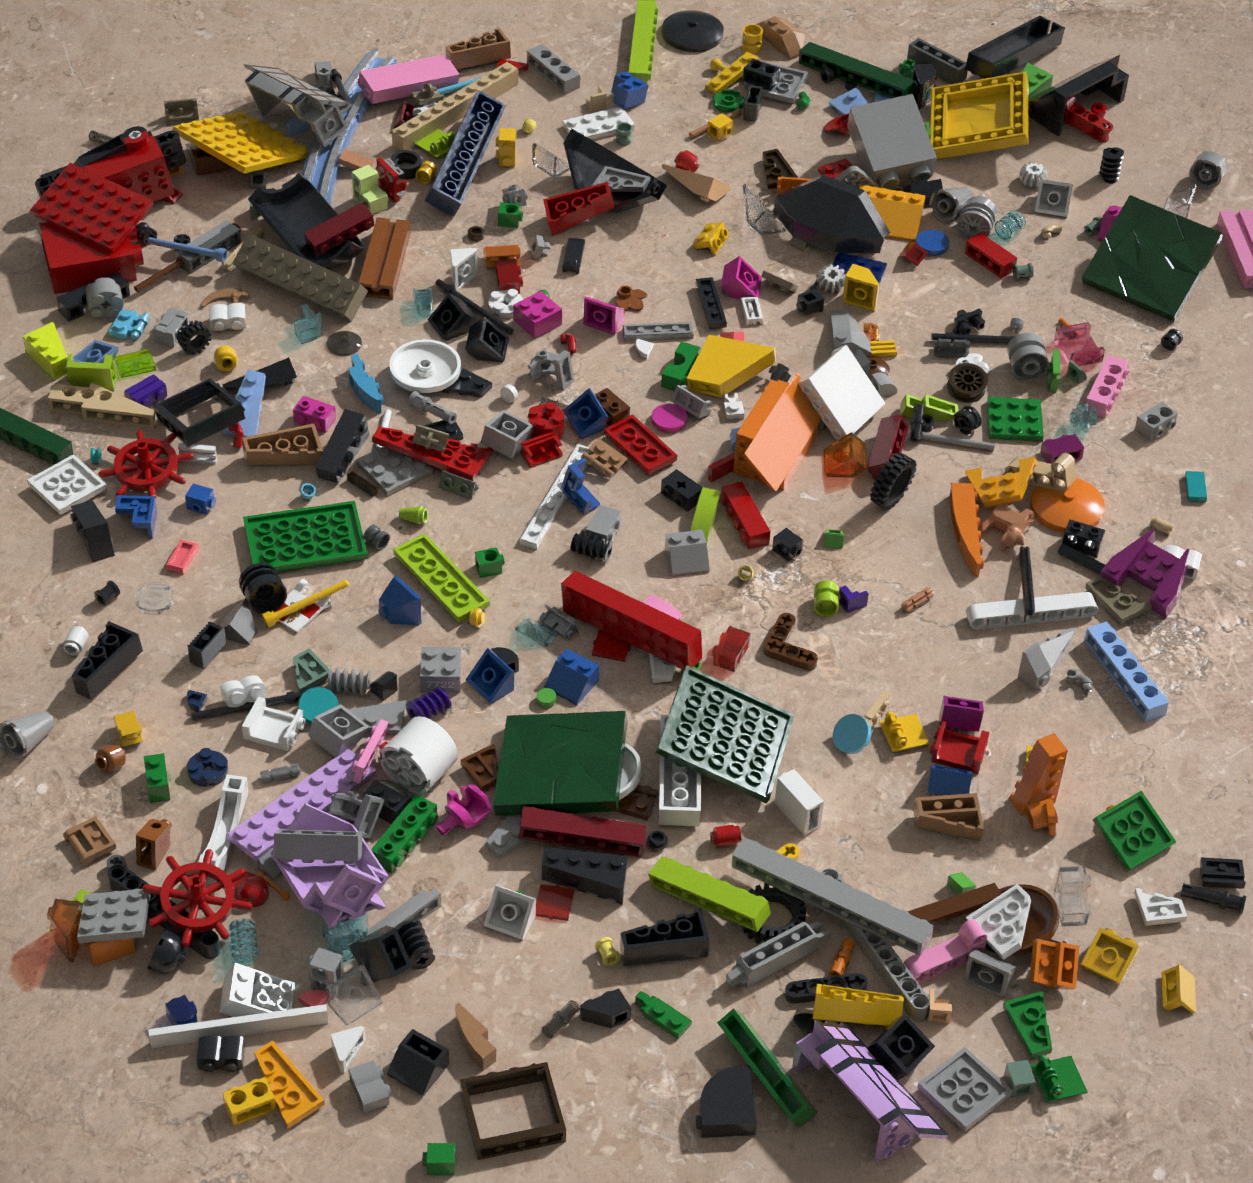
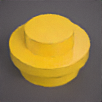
(477, 617)

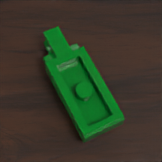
(663, 1014)

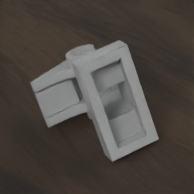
(548, 363)
(346, 807)

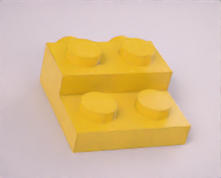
(1110, 955)

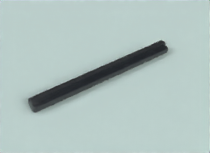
(1027, 581)

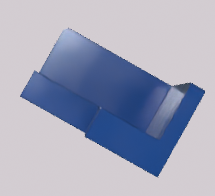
(575, 490)
(142, 508)

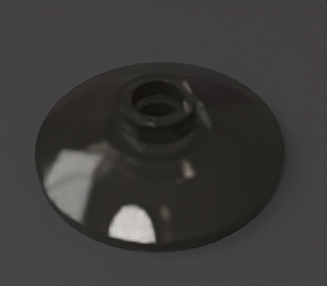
(344, 343)

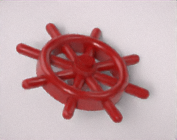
(146, 464)
(197, 897)

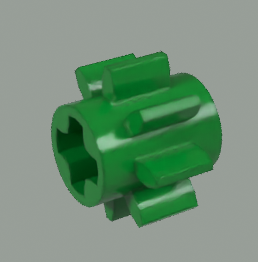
(906, 68)

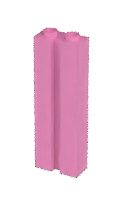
(403, 78)
(1238, 238)

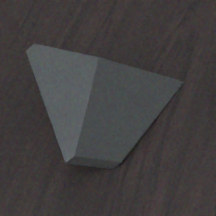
(239, 624)

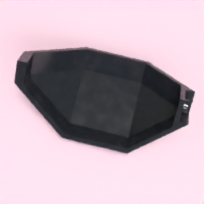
(588, 160)
(832, 216)

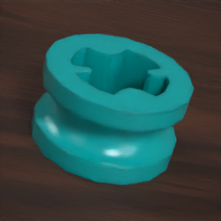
(96, 455)

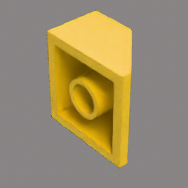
(860, 288)

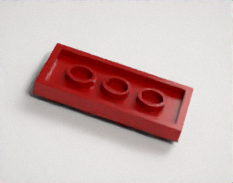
(640, 444)

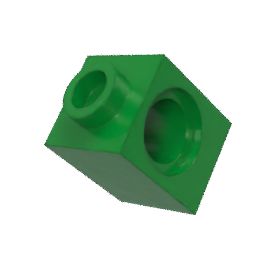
(509, 215)
(489, 562)

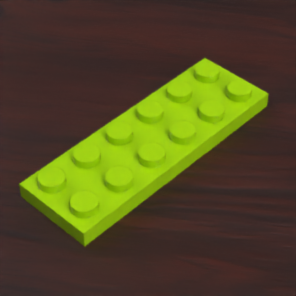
(441, 577)

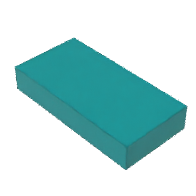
(1196, 486)

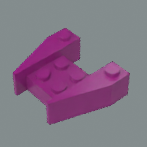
(1151, 568)

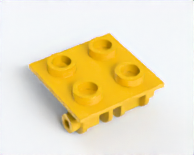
(903, 732)

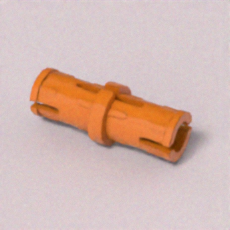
(842, 957)

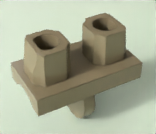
(426, 95)
(430, 438)

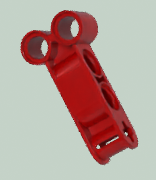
(1086, 121)

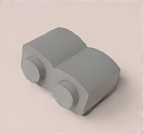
(369, 1086)

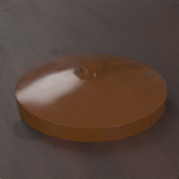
(1041, 920)

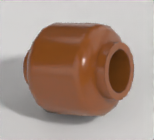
(110, 758)

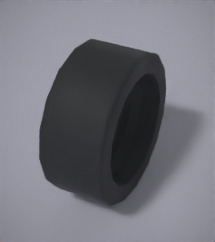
(407, 156)

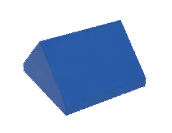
(586, 415)
(491, 677)

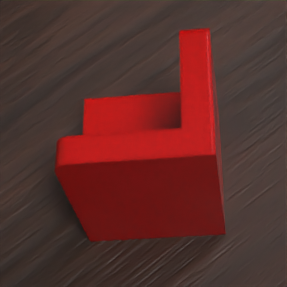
(913, 253)

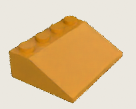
(899, 211)

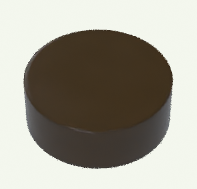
(476, 233)

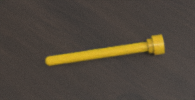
(271, 618)

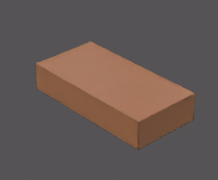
(354, 160)

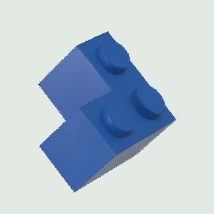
(628, 90)

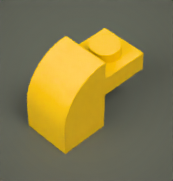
(128, 728)

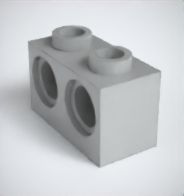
(1156, 421)
(325, 968)

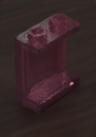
(1077, 344)

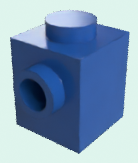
(200, 499)

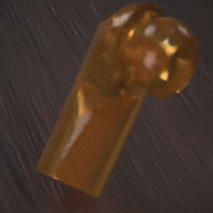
(873, 330)

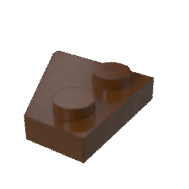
(482, 767)

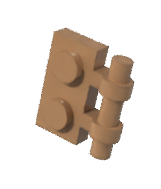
(610, 459)

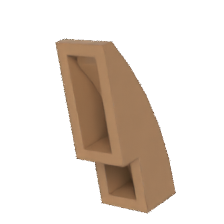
(475, 1038)

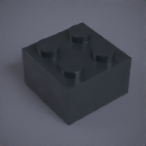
(901, 1046)

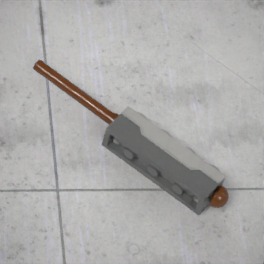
(222, 236)

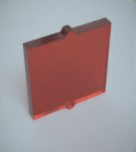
(554, 902)

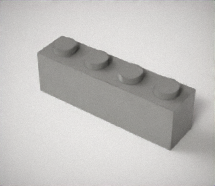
(318, 845)

